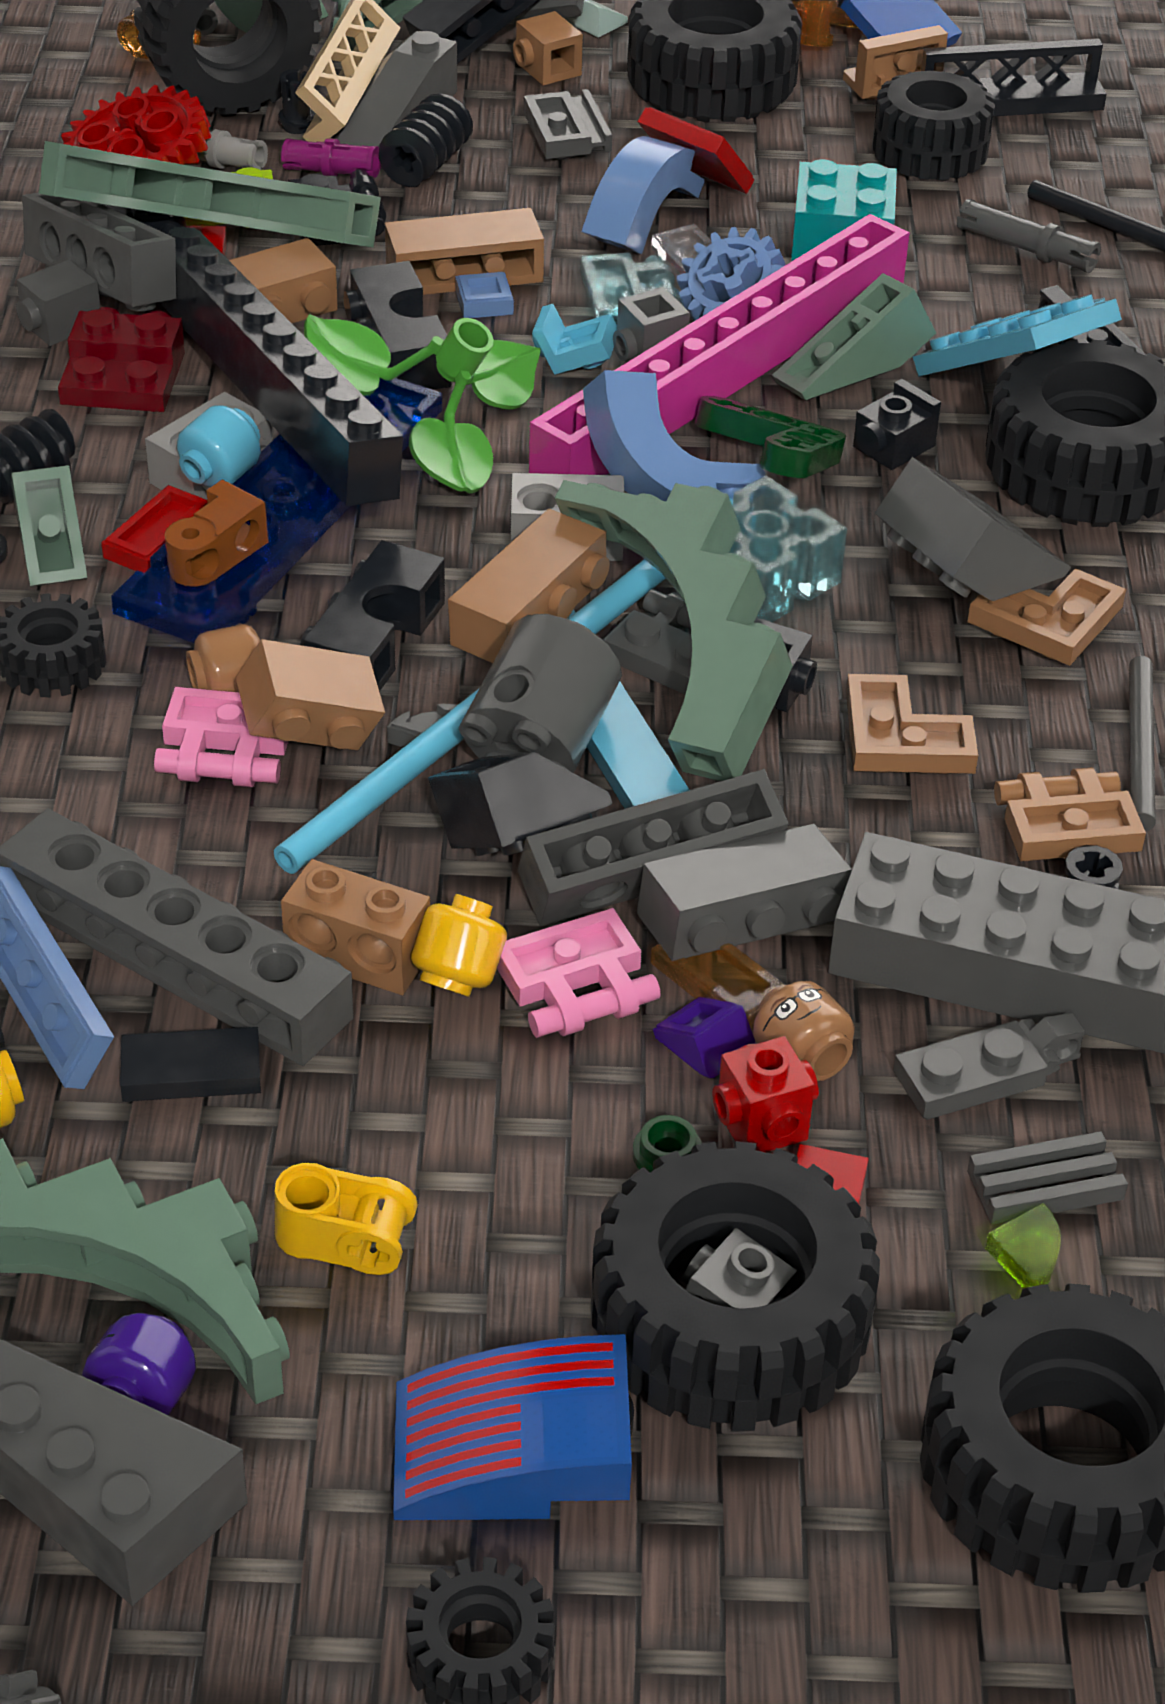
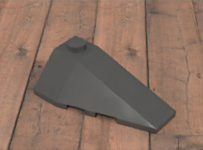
(404, 78)

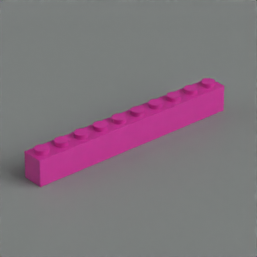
(735, 339)

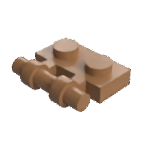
(1067, 812)

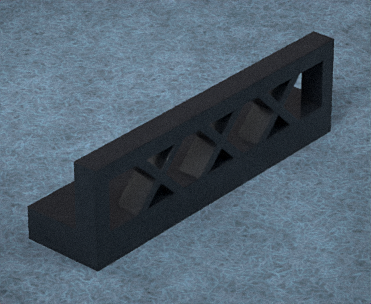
(1030, 93)

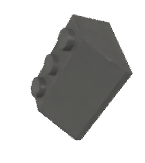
(964, 537)

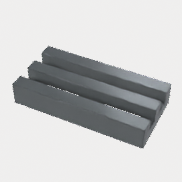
(1042, 1168)

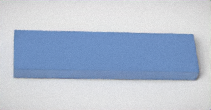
(48, 989)

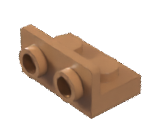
(890, 56)

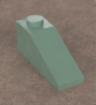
(864, 340)

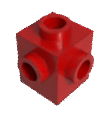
(766, 1094)

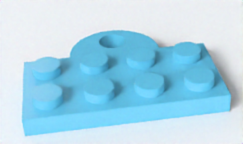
(1017, 333)

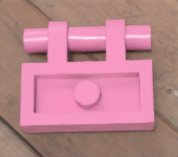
(215, 721)
(571, 957)

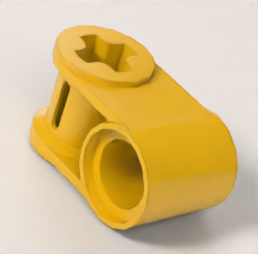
(338, 1217)

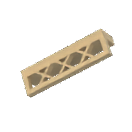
(357, 67)

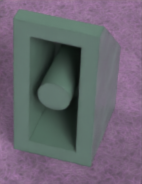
(48, 526)

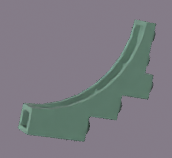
(208, 194)
(175, 1254)

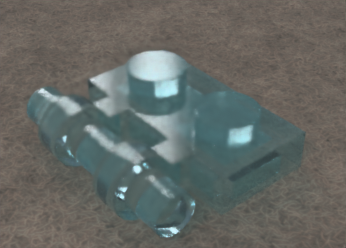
(616, 277)

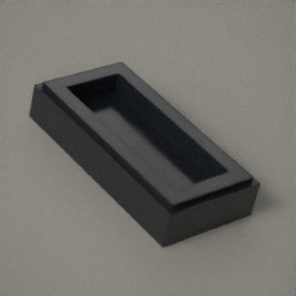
(190, 1064)

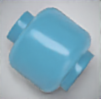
(220, 445)

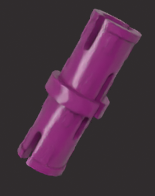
(329, 157)

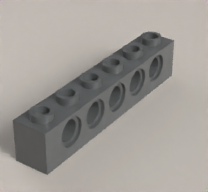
(180, 936)

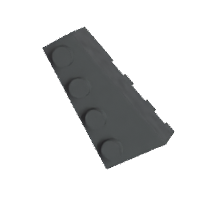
(110, 1474)

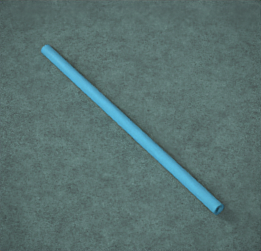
(438, 739)

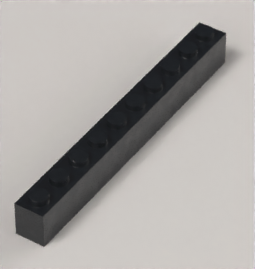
(284, 375)

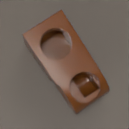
(216, 535)

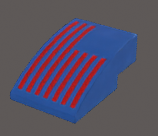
(514, 1431)

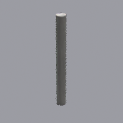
(1142, 740)

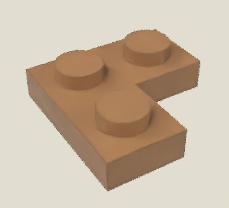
(1055, 624)
(894, 740)

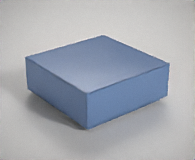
(484, 295)

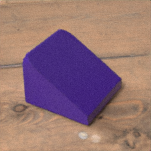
(704, 1032)

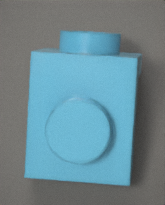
(576, 345)

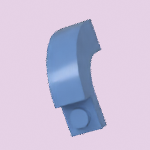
(635, 189)
(634, 442)

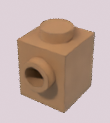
(548, 48)

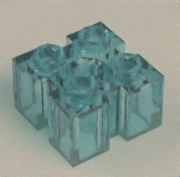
(792, 549)

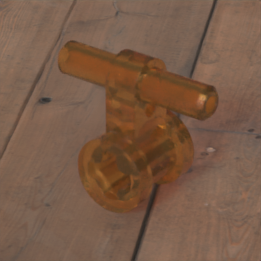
(817, 19)

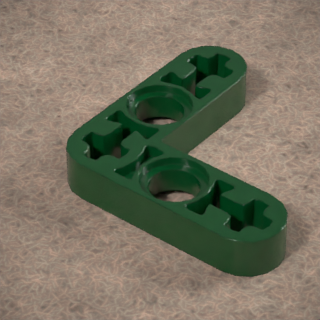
(789, 444)

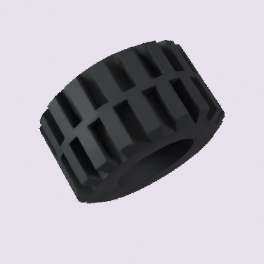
(933, 125)

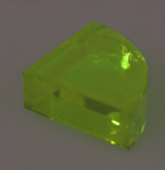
(1027, 1246)

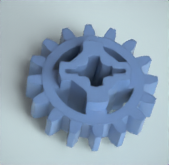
(726, 269)

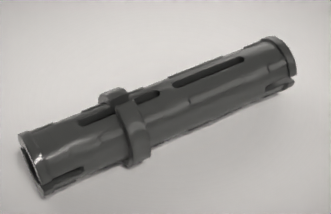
(1046, 242)

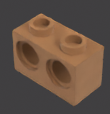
(356, 922)

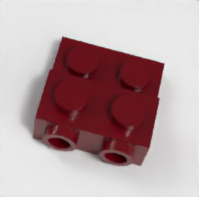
(122, 360)

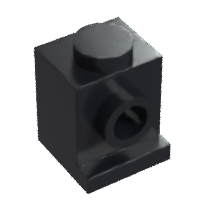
(897, 425)

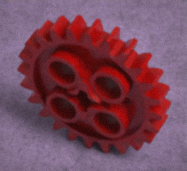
(145, 125)

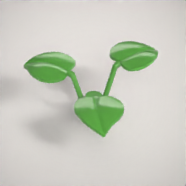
(497, 369)

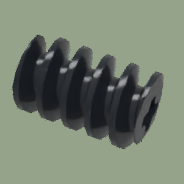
(425, 139)
(34, 445)

